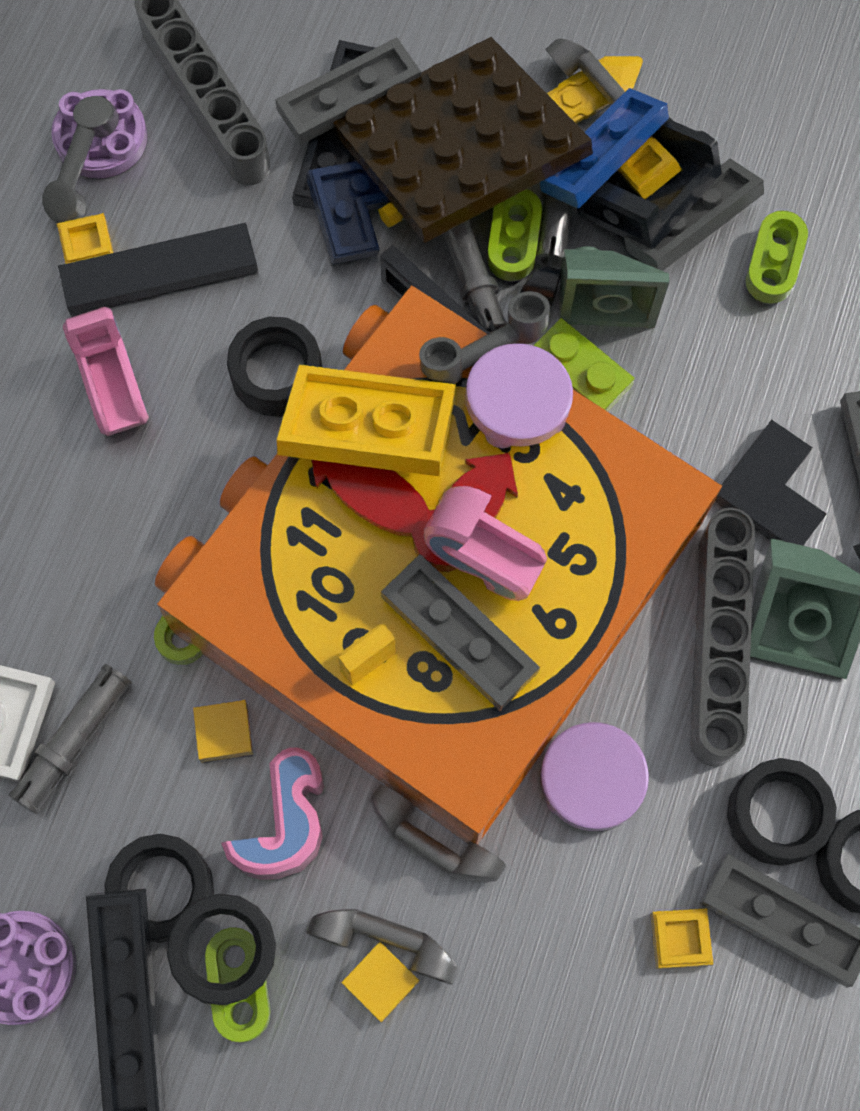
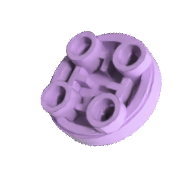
(108, 154)
(518, 395)
(594, 776)
(34, 967)

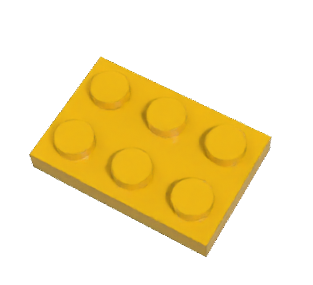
(367, 420)

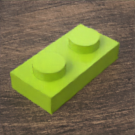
(589, 368)

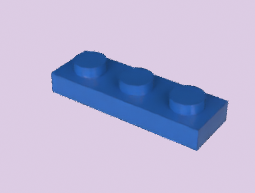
(614, 140)

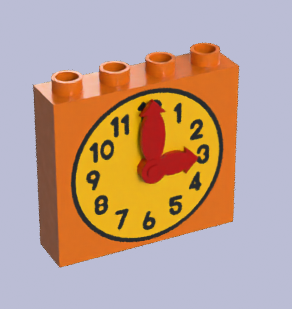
(317, 542)

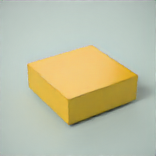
(649, 168)
(85, 238)
(367, 653)
(223, 731)
(681, 938)
(380, 982)

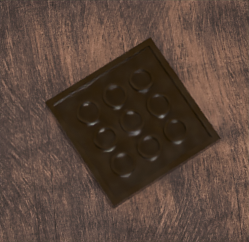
(461, 138)

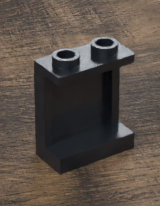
(650, 220)

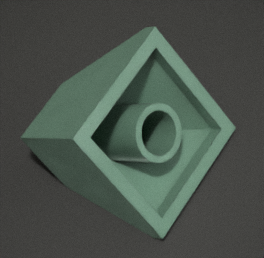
(609, 289)
(806, 610)

